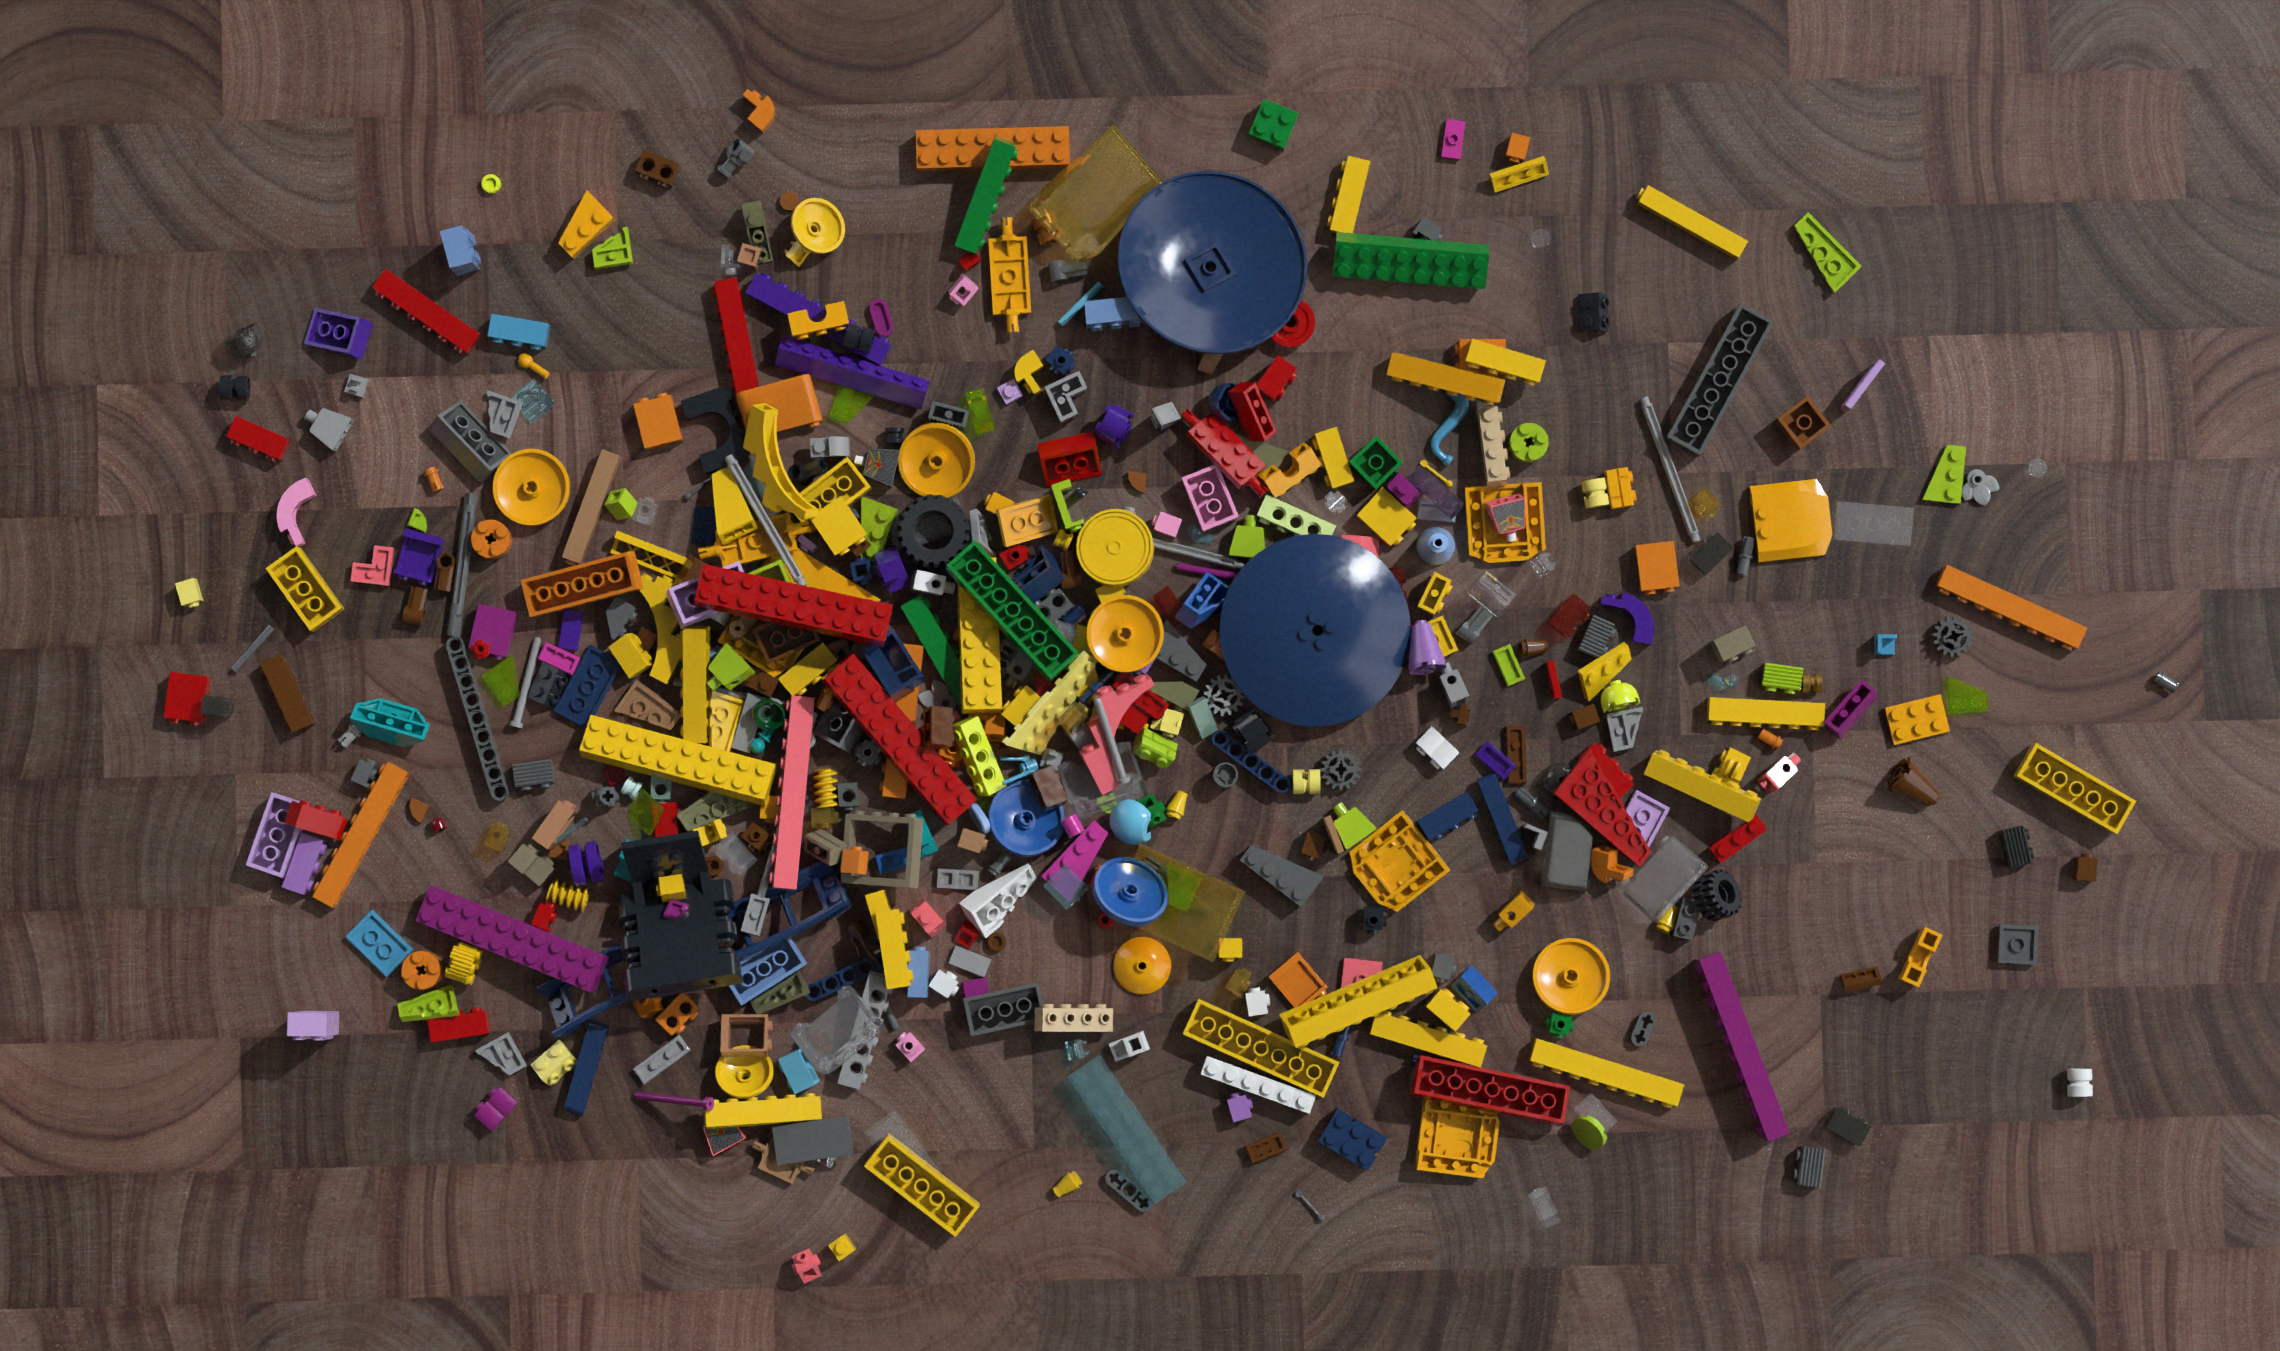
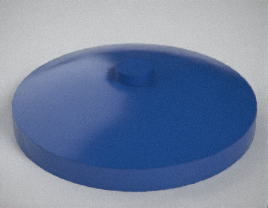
(1020, 823)
(1130, 891)

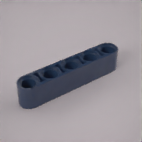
(1260, 763)
(1502, 819)
(839, 977)
(586, 1067)

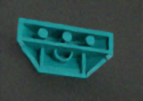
(390, 722)

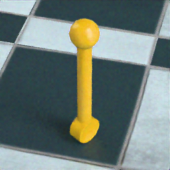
(1448, 483)

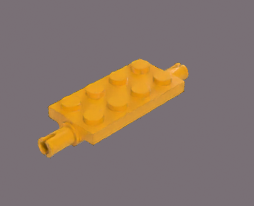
(1009, 275)
(757, 544)

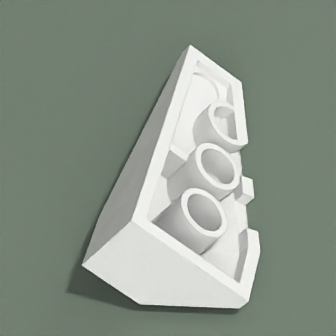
(992, 902)

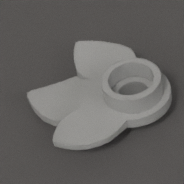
(1979, 490)
(937, 695)

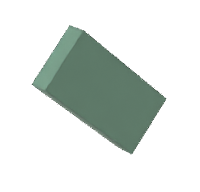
(1202, 717)

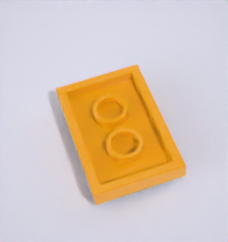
(1027, 520)
(1916, 719)

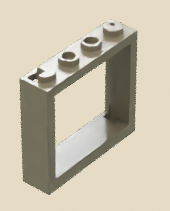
(913, 848)

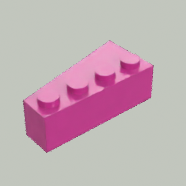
(1081, 852)

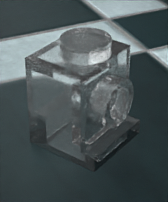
(648, 518)

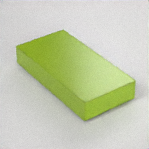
(1508, 665)

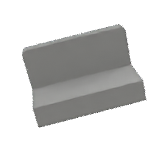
(1539, 838)

